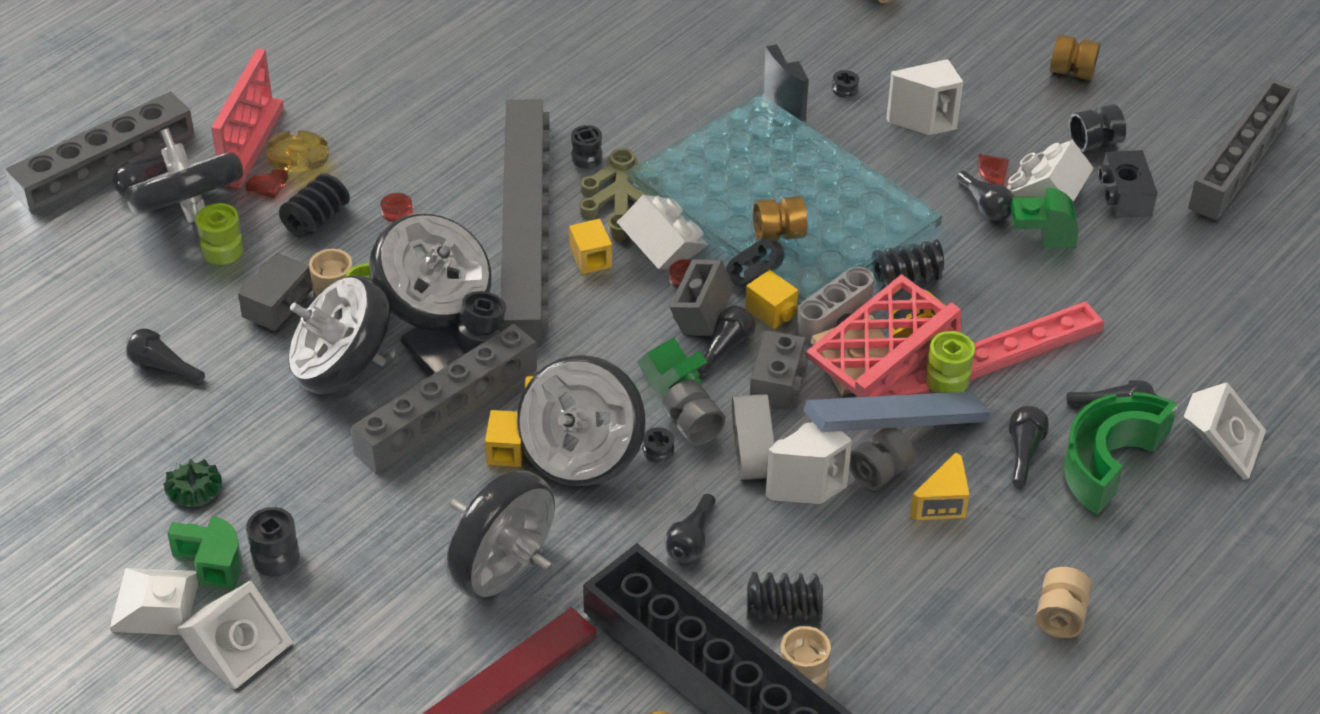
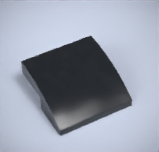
(785, 83)
(432, 347)

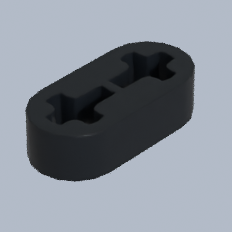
(751, 257)

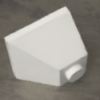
(1226, 426)
(154, 601)
(235, 635)

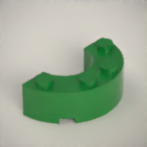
(1109, 425)

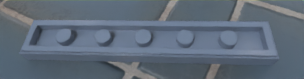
(896, 411)

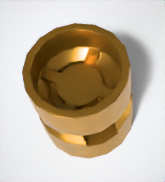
(1074, 57)
(780, 219)

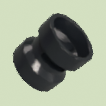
(586, 147)

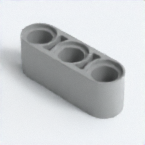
(834, 300)
(752, 434)

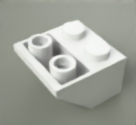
(925, 98)
(1057, 168)
(662, 230)
(808, 466)

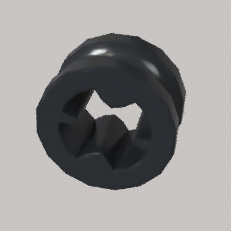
(844, 90)
(658, 435)

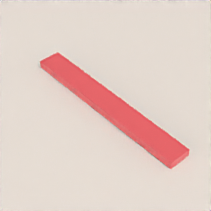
(1016, 345)

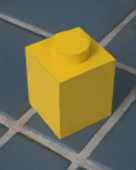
(590, 246)
(771, 299)
(502, 440)

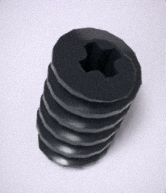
(313, 205)
(909, 262)
(784, 596)

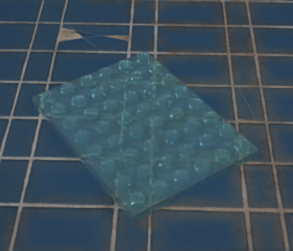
(771, 154)

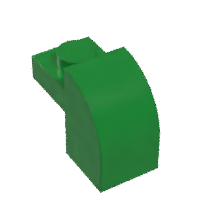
(1052, 215)
(669, 366)
(213, 549)

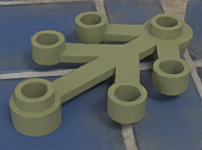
(617, 165)

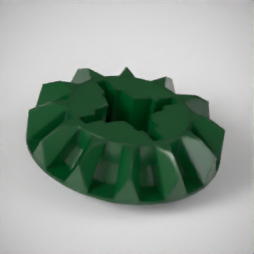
(206, 487)

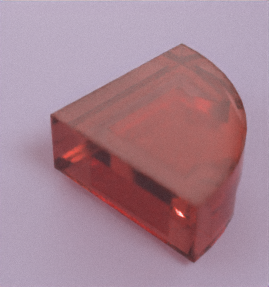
(993, 168)
(267, 184)

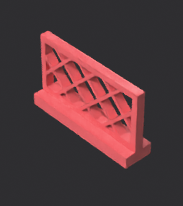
(247, 115)
(900, 361)

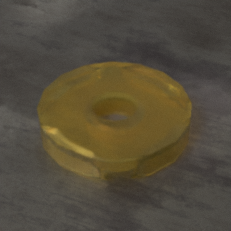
(297, 152)

